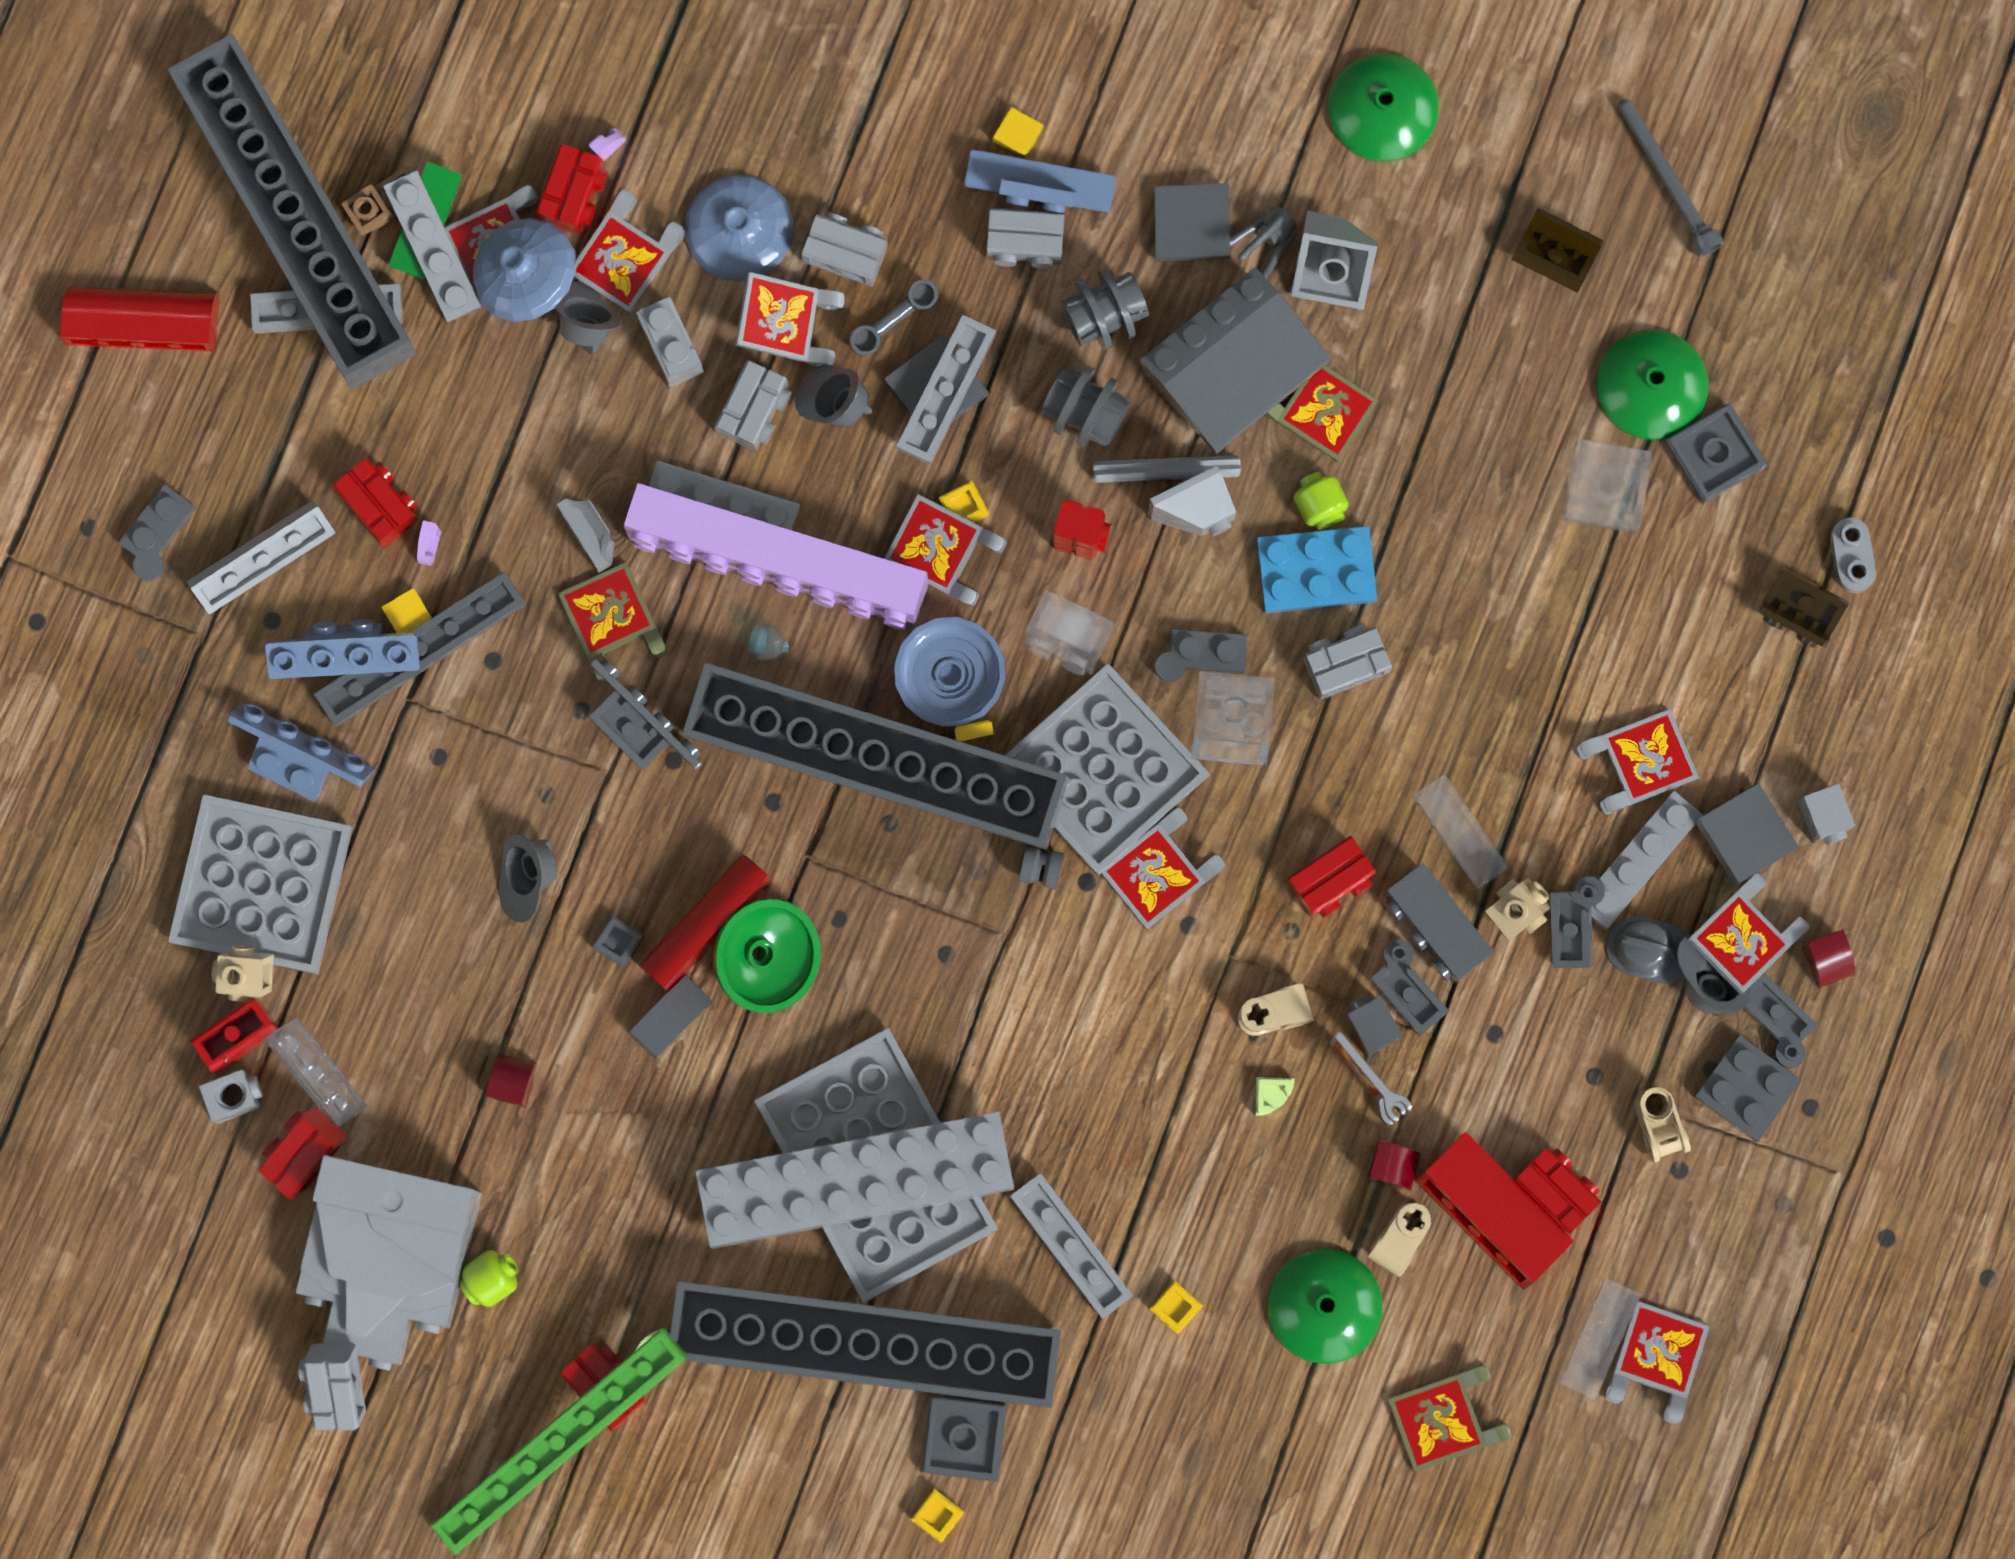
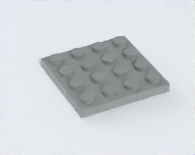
(1119, 767)
(260, 883)

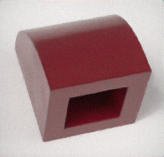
(1830, 958)
(511, 1080)
(1394, 1165)

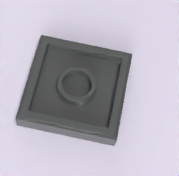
(1192, 222)
(913, 376)
(1716, 453)
(1746, 834)
(964, 1438)

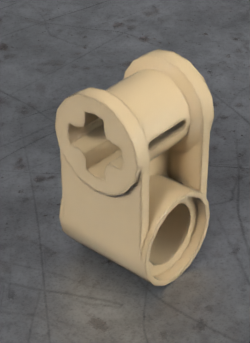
(1282, 1011)
(1662, 1126)
(1396, 1244)

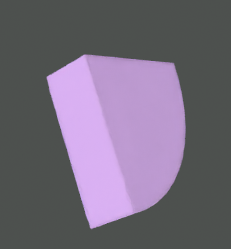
(605, 146)
(428, 543)

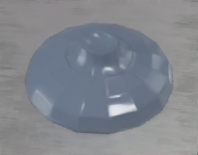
(738, 227)
(524, 269)
(949, 671)

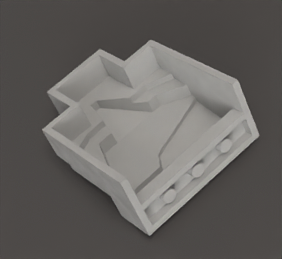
(385, 1255)

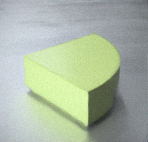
(1271, 1094)

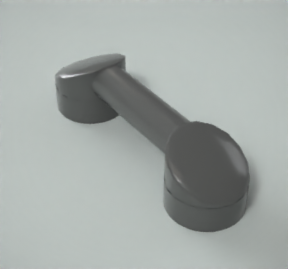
(919, 297)

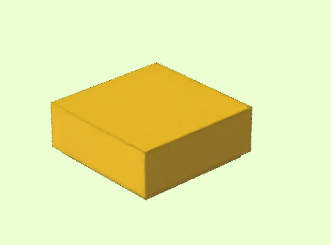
(1018, 133)
(965, 502)
(406, 612)
(973, 730)
(1176, 1307)
(937, 1515)

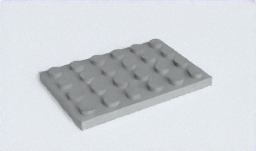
(860, 1097)

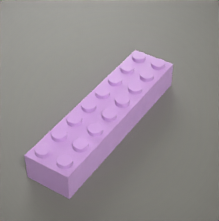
(775, 556)

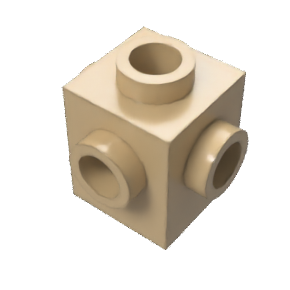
(1520, 907)
(243, 973)

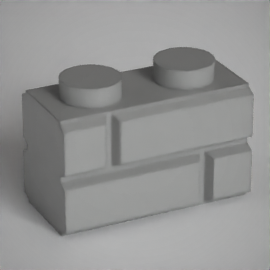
(1025, 237)
(845, 249)
(669, 342)
(752, 406)
(1347, 661)
(333, 1386)

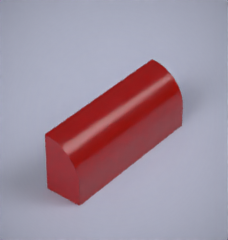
(139, 319)
(701, 925)
(1494, 1211)

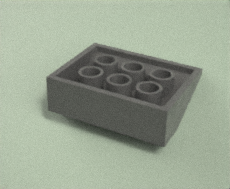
(1234, 360)

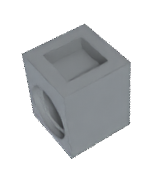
(1826, 815)
(214, 1096)

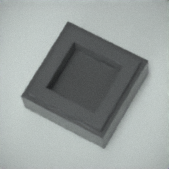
(618, 941)

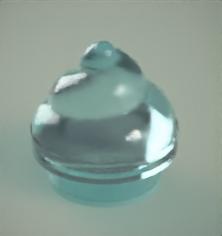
(766, 642)

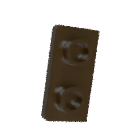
(1557, 250)
(1802, 608)

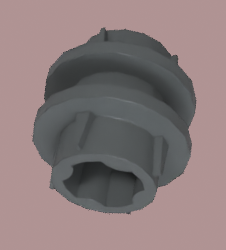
(1105, 308)
(1085, 406)

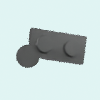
(155, 531)
(1202, 653)
(1573, 923)
(1406, 989)
(1781, 1019)

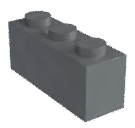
(1437, 924)

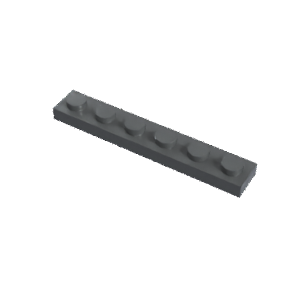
(436, 641)

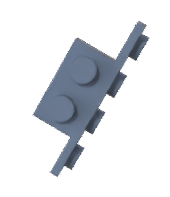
(1040, 181)
(342, 651)
(295, 757)

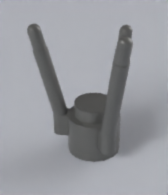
(1272, 229)

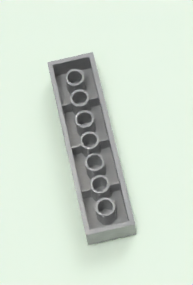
(854, 1180)

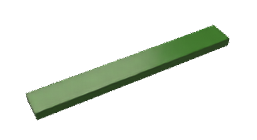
(559, 1441)

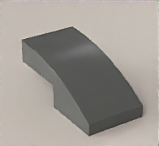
(670, 1017)

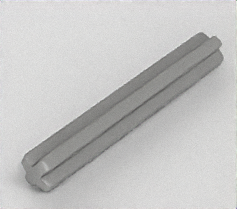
(1163, 468)

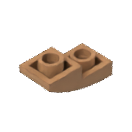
(371, 206)

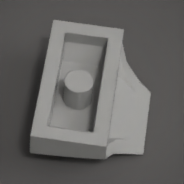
(589, 531)

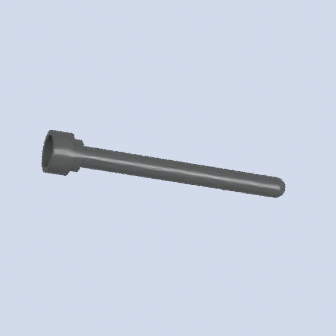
(1704, 237)

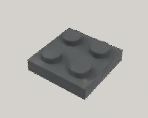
(1747, 1088)

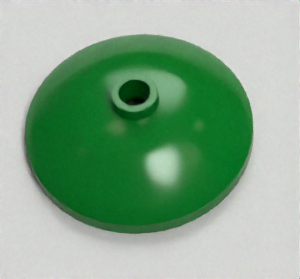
(1376, 129)
(1648, 408)
(786, 959)
(1296, 1309)

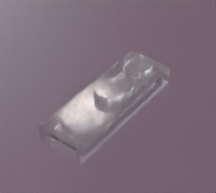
(1460, 832)
(316, 1072)
(1599, 1338)

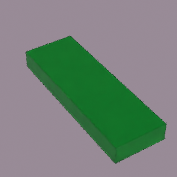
(442, 188)

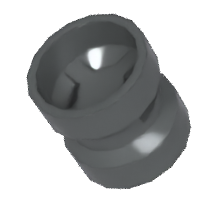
(1033, 863)

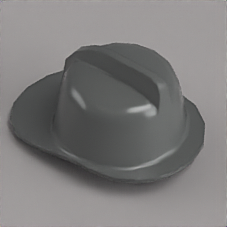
(586, 317)
(832, 396)
(525, 872)
(1646, 949)
(1705, 985)

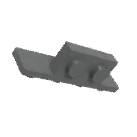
(633, 726)

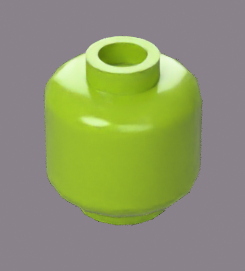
(1321, 501)
(489, 1278)

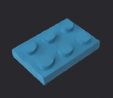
(1316, 569)

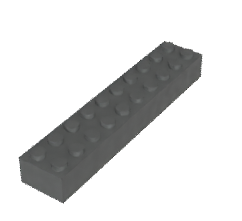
(292, 212)
(876, 756)
(866, 1344)

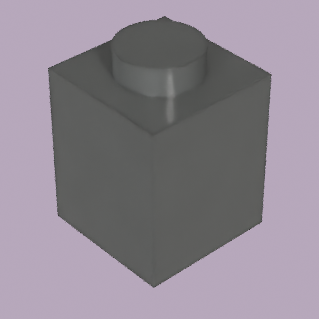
(1372, 1024)

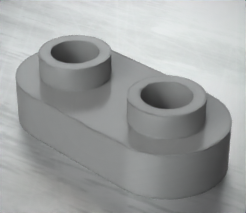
(1851, 554)

